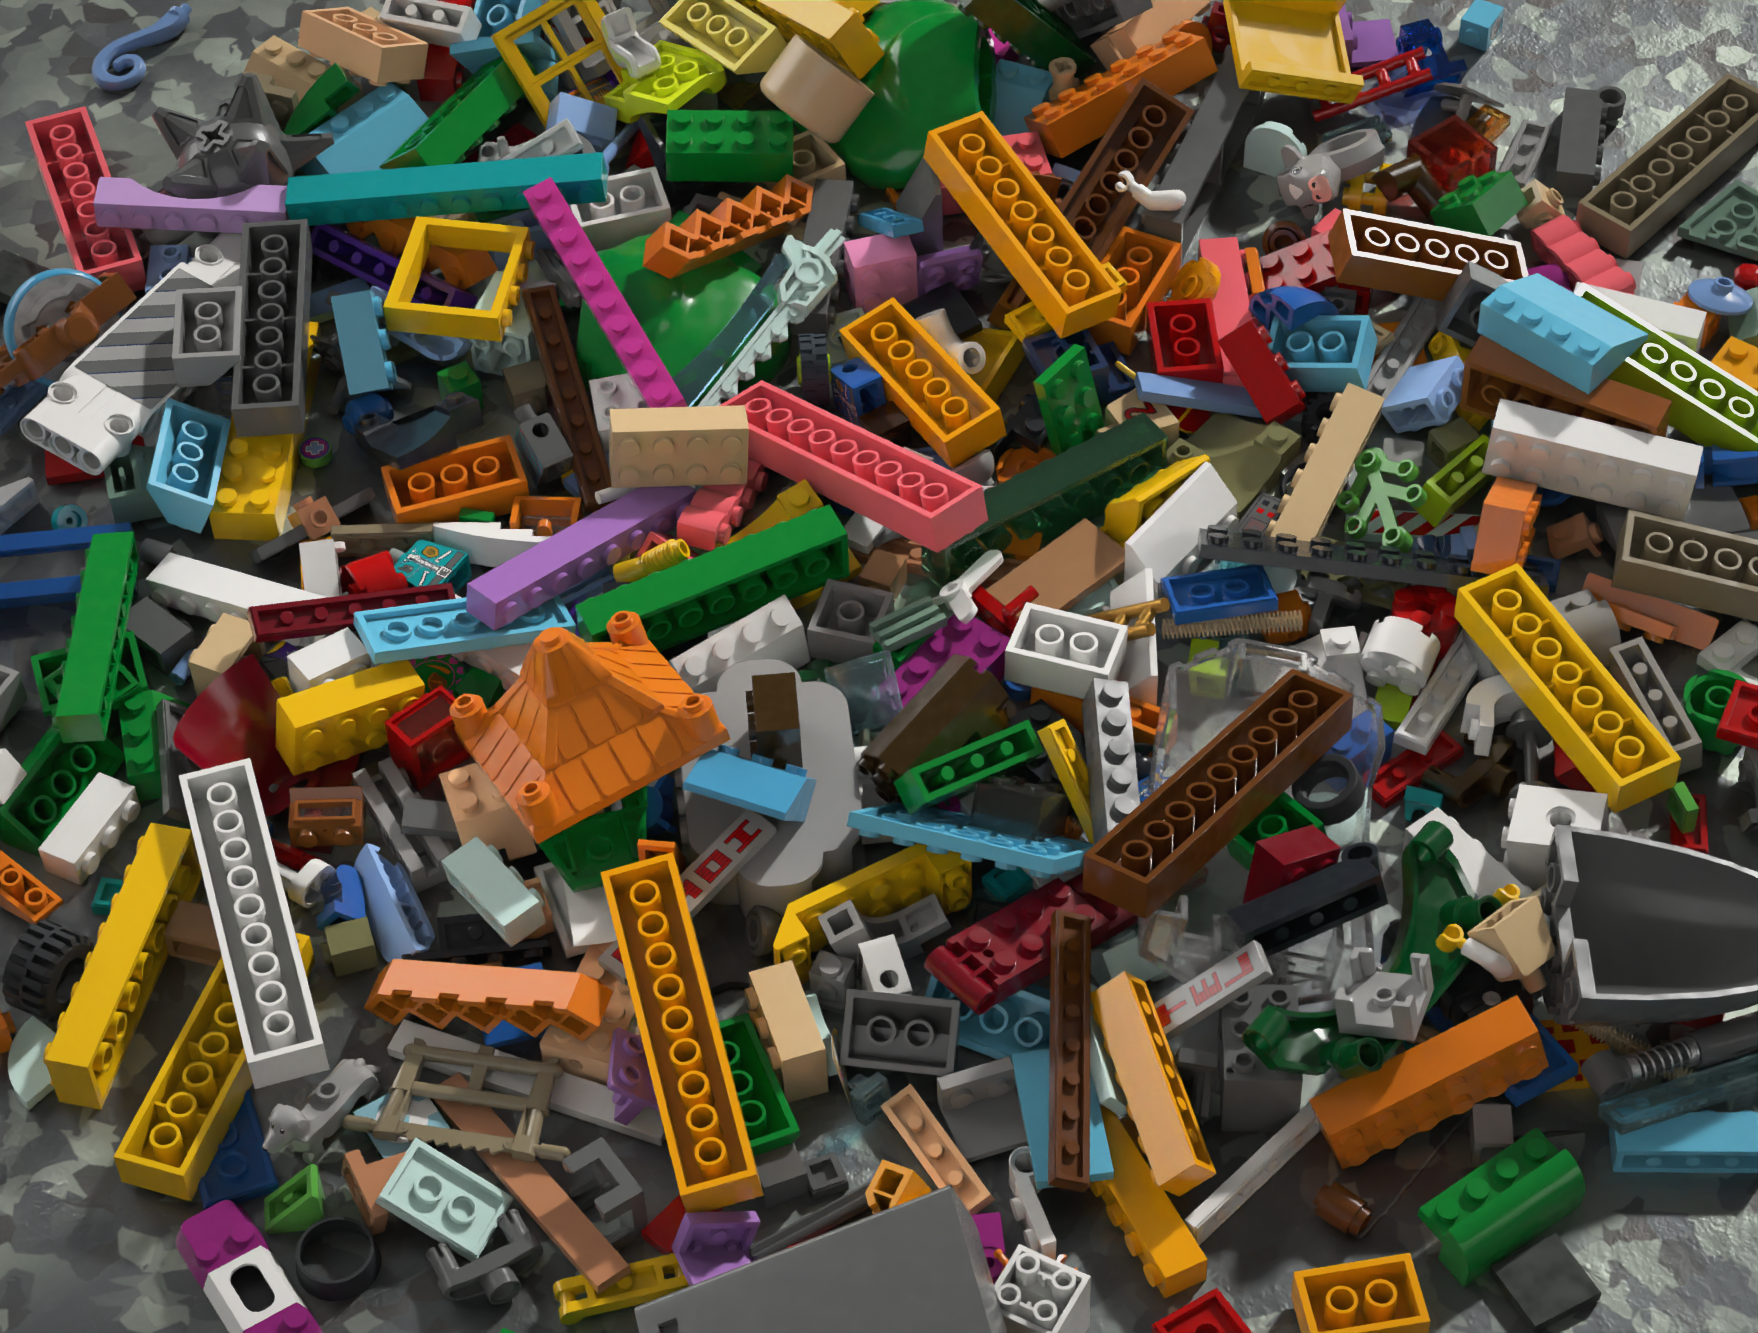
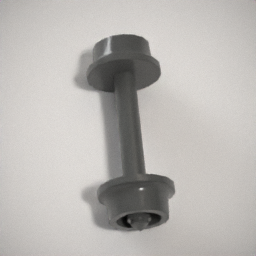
(1529, 736)

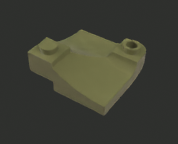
(1241, 453)

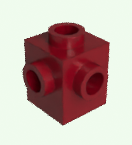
(1217, 27)

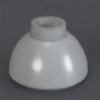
(977, 468)

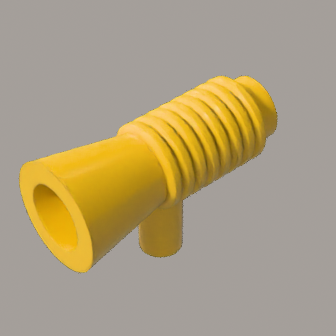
(654, 560)

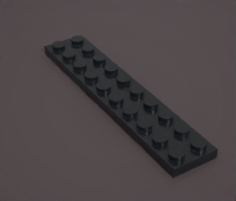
(1347, 560)

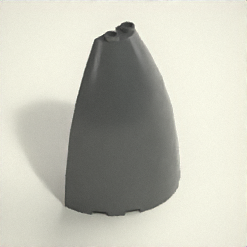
(1646, 931)

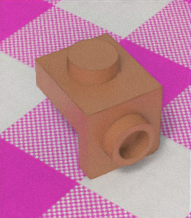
(314, 516)
(1573, 536)

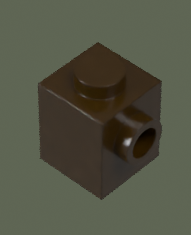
(887, 422)

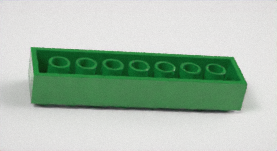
(726, 582)

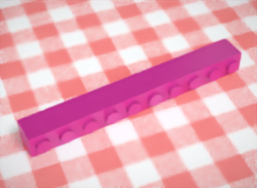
(603, 297)

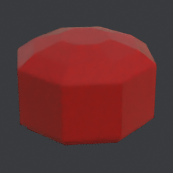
(1746, 276)

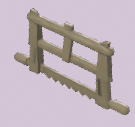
(407, 1084)

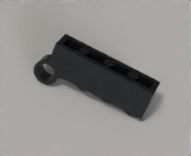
(1313, 902)

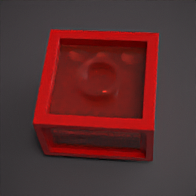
(425, 738)

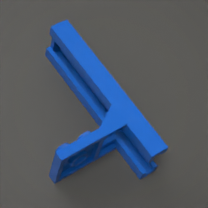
(50, 589)

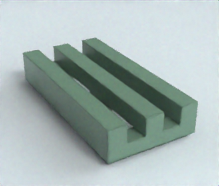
(904, 621)

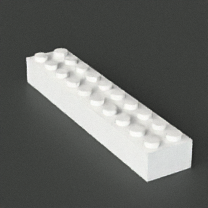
(253, 924)

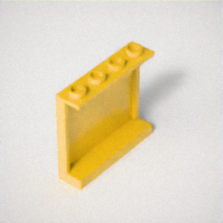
(1291, 48)

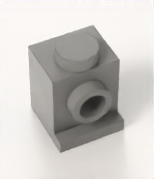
(830, 979)

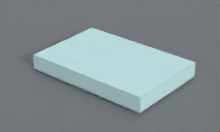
(444, 1200)

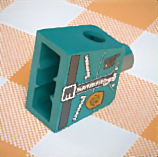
(432, 565)

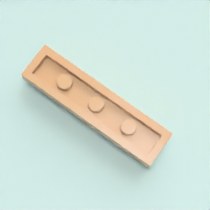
(935, 1148)

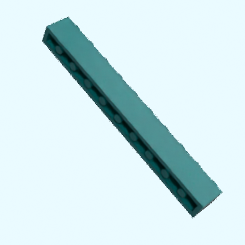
(442, 189)

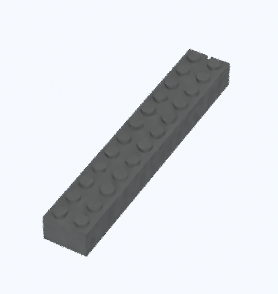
(1205, 155)

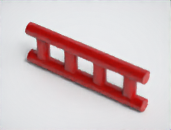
(1385, 86)

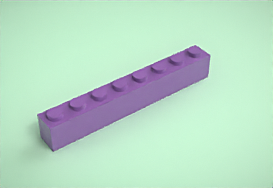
(574, 554)

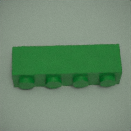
(966, 766)

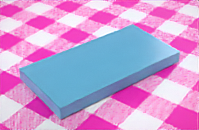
(1032, 1086)

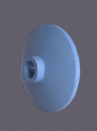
(1720, 296)

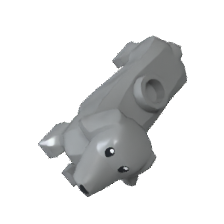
(322, 1111)

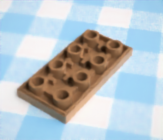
(1064, 569)

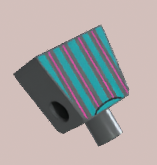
(541, 446)

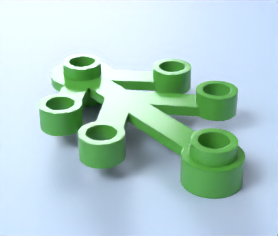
(1371, 467)

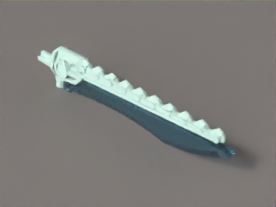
(800, 291)

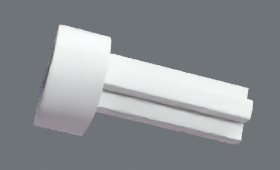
(305, 885)

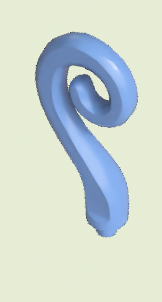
(162, 31)

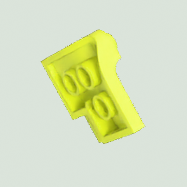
(680, 78)

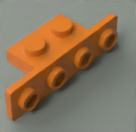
(1654, 615)

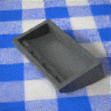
(1708, 507)

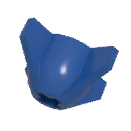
(660, 808)

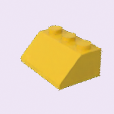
(1135, 507)

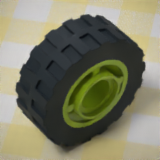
(813, 368)

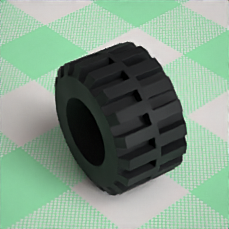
(45, 969)

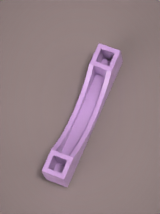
(130, 205)

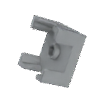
(1384, 1001)

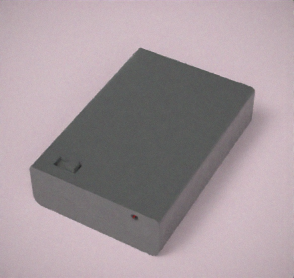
(887, 1273)

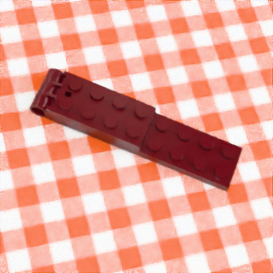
(1015, 943)

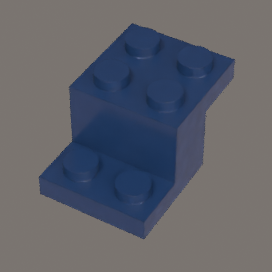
(1107, 378)

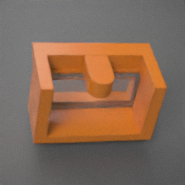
(545, 514)

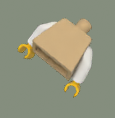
(1509, 941)

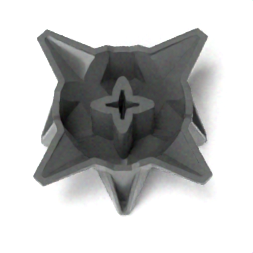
(233, 148)

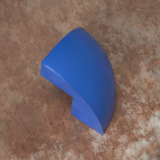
(1291, 305)

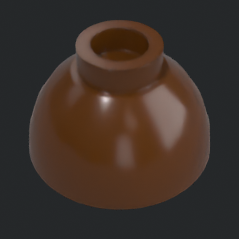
(1281, 235)

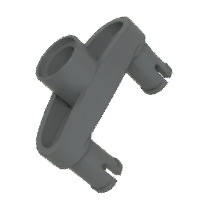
(492, 1273)

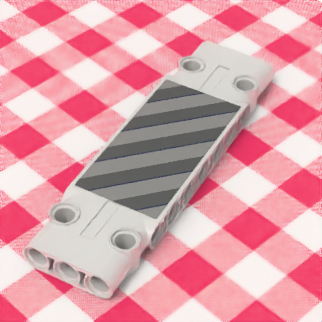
(129, 372)

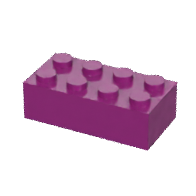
(971, 639)

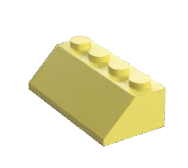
(726, 33)

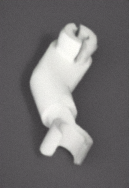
(1153, 200)

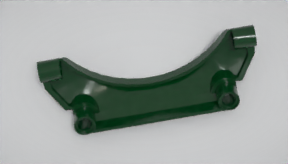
(1433, 898)

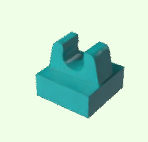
(1421, 799)

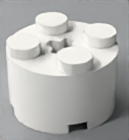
(1399, 655)

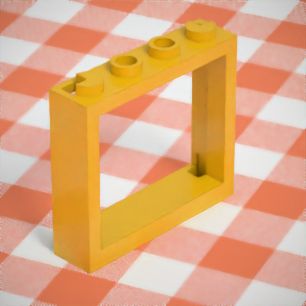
(455, 321)

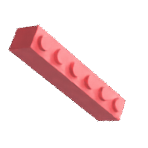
(1232, 298)

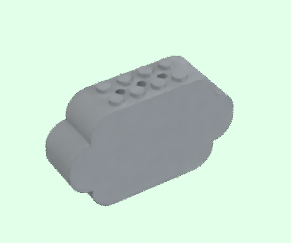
(800, 853)

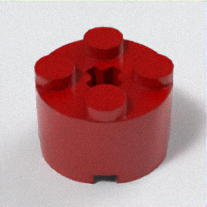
(371, 575)
(1431, 608)

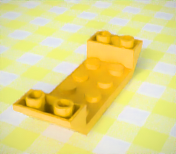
(875, 893)

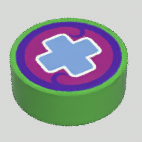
(315, 452)

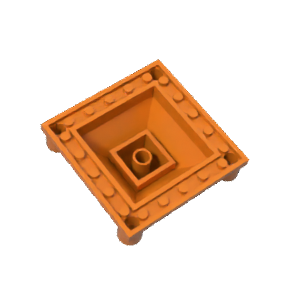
(586, 725)

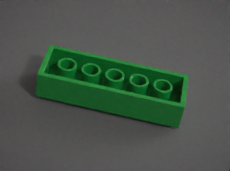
(462, 118)

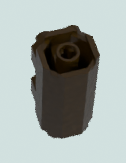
(942, 717)

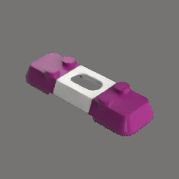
(218, 1245)

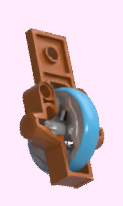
(53, 319)

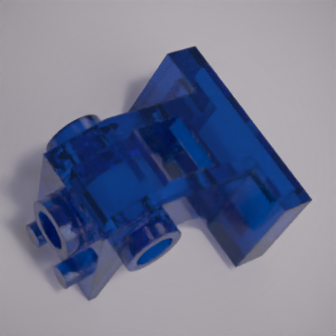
(1425, 35)

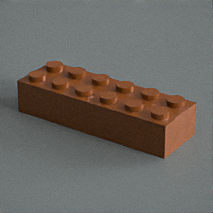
(1414, 255)
(1499, 373)

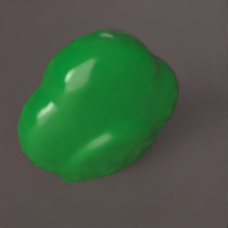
(931, 75)
(675, 314)

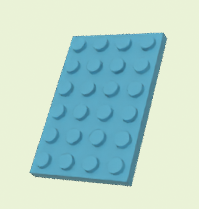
(951, 831)

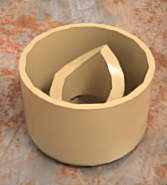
(815, 90)

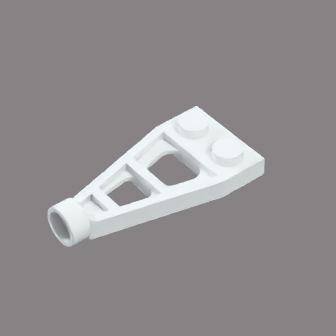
(1732, 650)

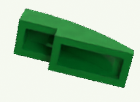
(322, 100)

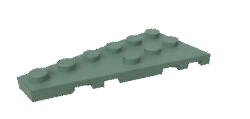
(1727, 222)

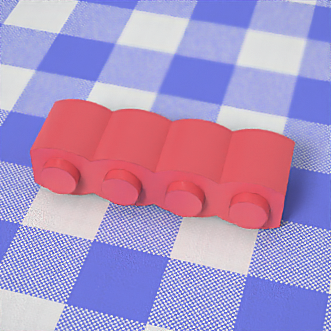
(1579, 255)
(719, 509)

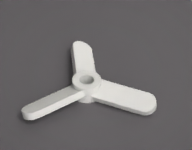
(958, 592)

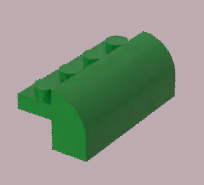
(1503, 1205)

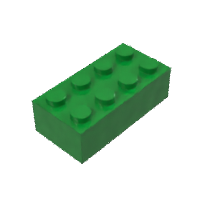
(728, 145)

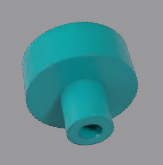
(69, 517)

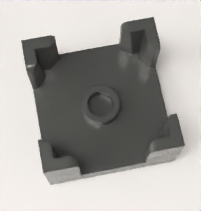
(610, 1190)

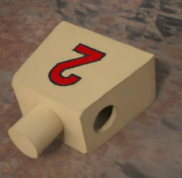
(1130, 406)

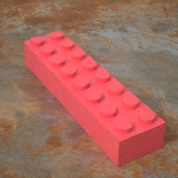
(70, 169)

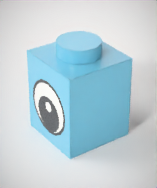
(1481, 24)

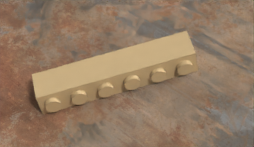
(1328, 464)

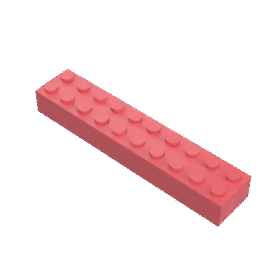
(860, 468)

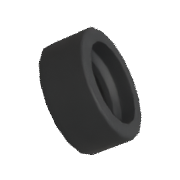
(1340, 807)

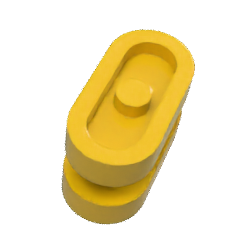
(1356, 196)

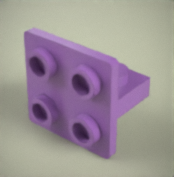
(629, 1077)

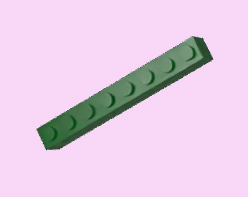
(96, 638)

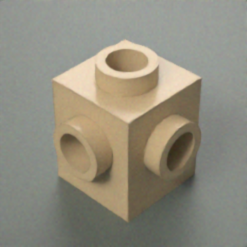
(1542, 205)

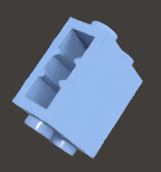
(1425, 395)

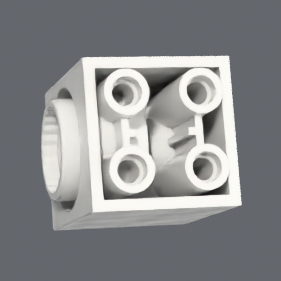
(1533, 823)
(1042, 1295)

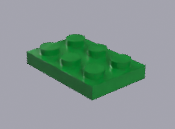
(1069, 400)

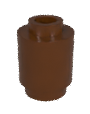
(1342, 1209)

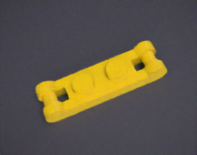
(641, 1286)

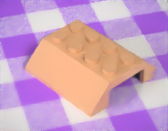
(484, 813)

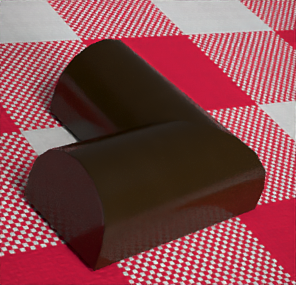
(1412, 178)

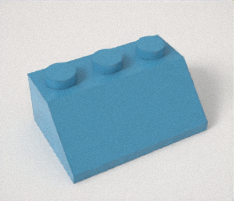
(752, 783)

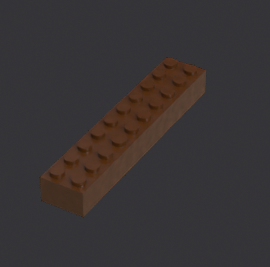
(1093, 207)
(1217, 793)

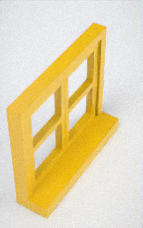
(531, 85)

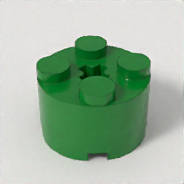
(1705, 703)

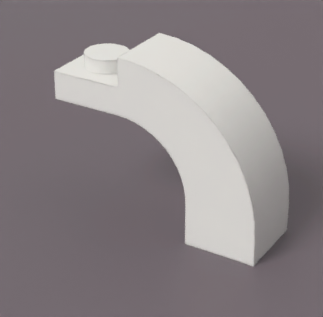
(1486, 706)

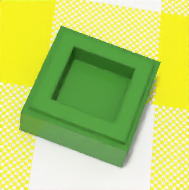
(1682, 807)

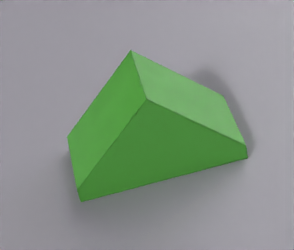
(295, 1203)

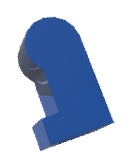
(343, 897)

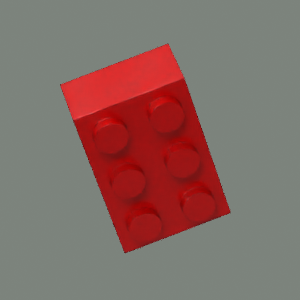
(1184, 339)

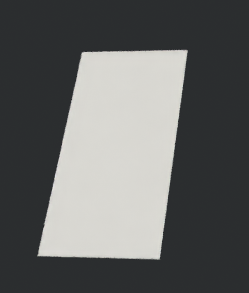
(589, 916)

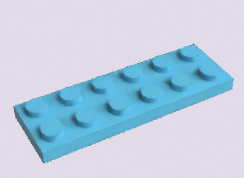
(448, 628)

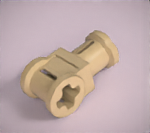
(1063, 76)

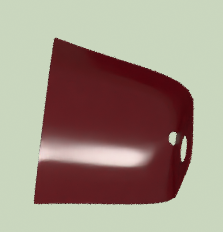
(238, 722)

